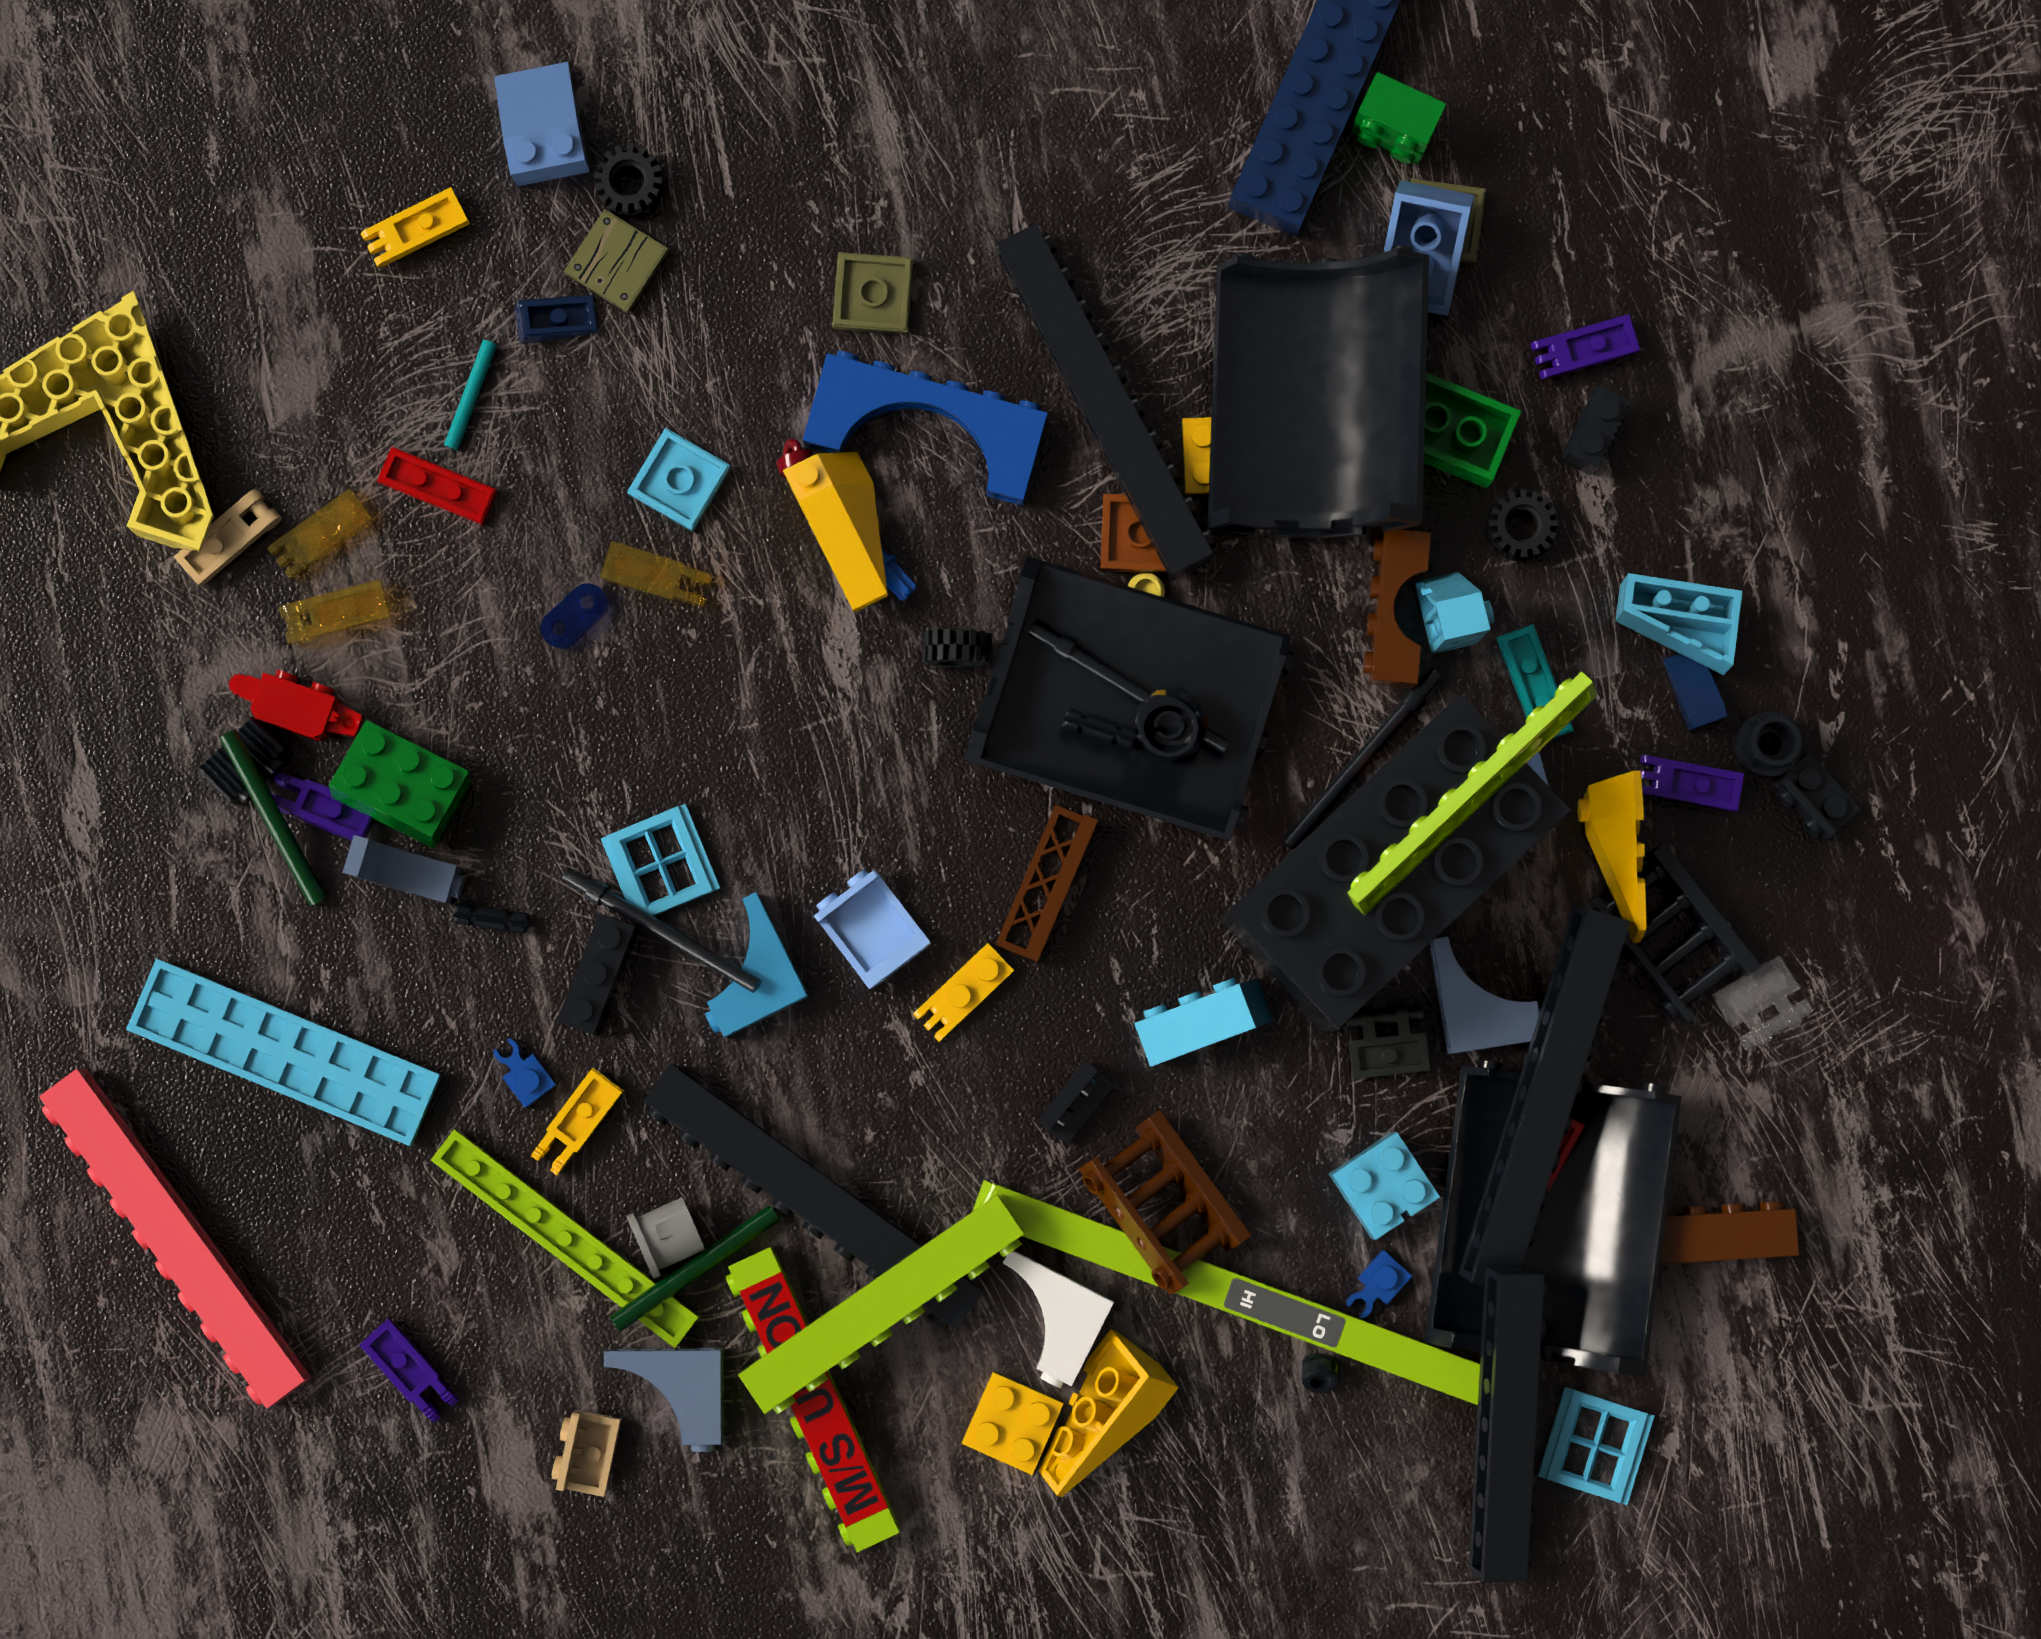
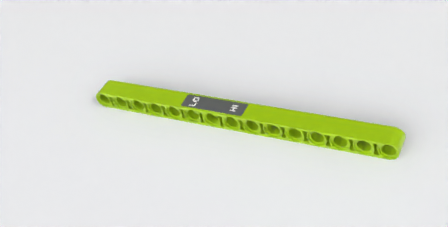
(1246, 1298)

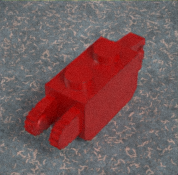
(296, 708)

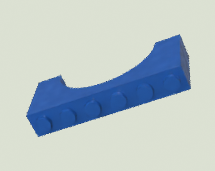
(857, 392)

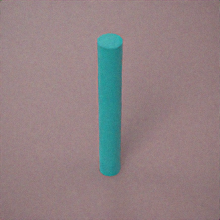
(470, 395)

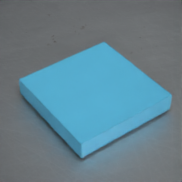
(679, 479)

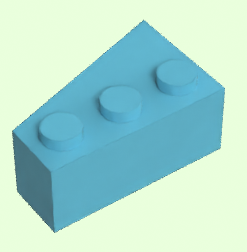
(1452, 612)
(1683, 616)
(1203, 1020)

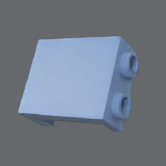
(871, 928)

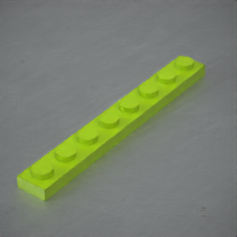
(1481, 784)
(559, 1233)

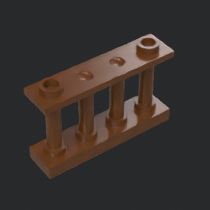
(1201, 1199)

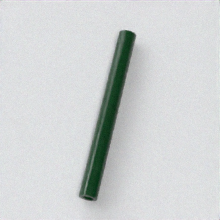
(272, 817)
(694, 1268)

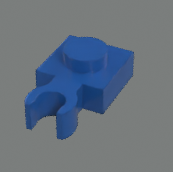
(527, 1077)
(1382, 1280)

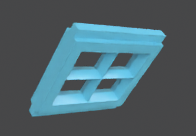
(691, 850)
(1562, 1436)

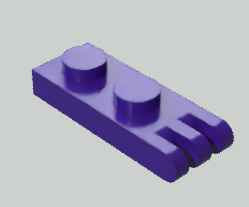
(1586, 346)
(1692, 783)

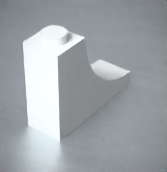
(1070, 1318)

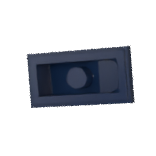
(555, 318)
(1695, 691)

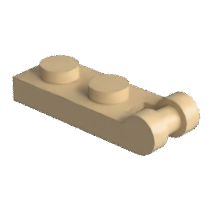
(228, 537)

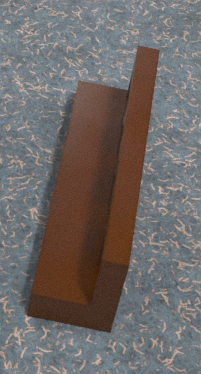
(1060, 888)

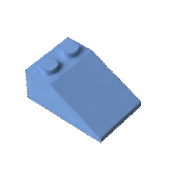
(541, 124)
(1436, 225)

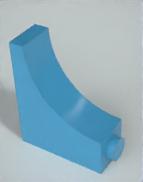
(766, 960)

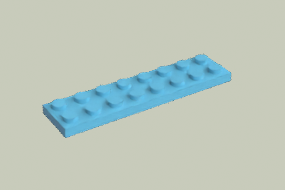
(284, 1052)

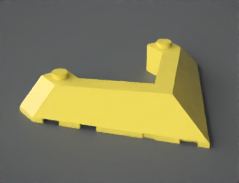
(113, 368)

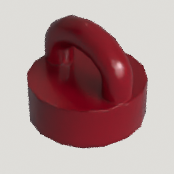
(792, 455)

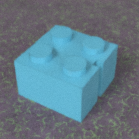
(1383, 1185)

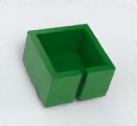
(1397, 119)

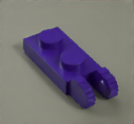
(320, 809)
(407, 1367)

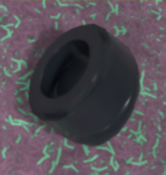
(1320, 1373)

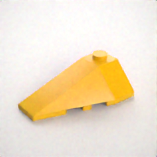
(843, 516)
(1612, 825)
(1115, 1402)

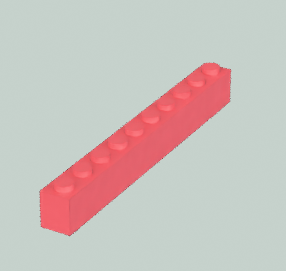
(174, 1237)

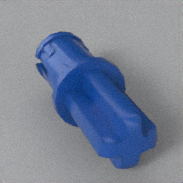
(897, 579)

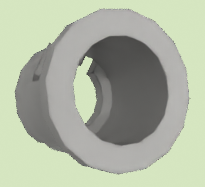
(666, 1235)

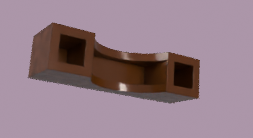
(1393, 656)

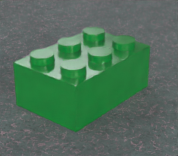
(1465, 431)
(400, 784)

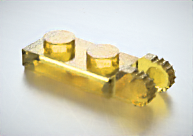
(651, 573)

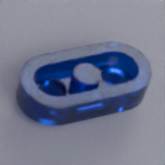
(577, 619)

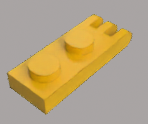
(415, 227)
(965, 990)

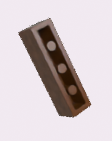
(1730, 1233)

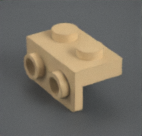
(587, 1452)

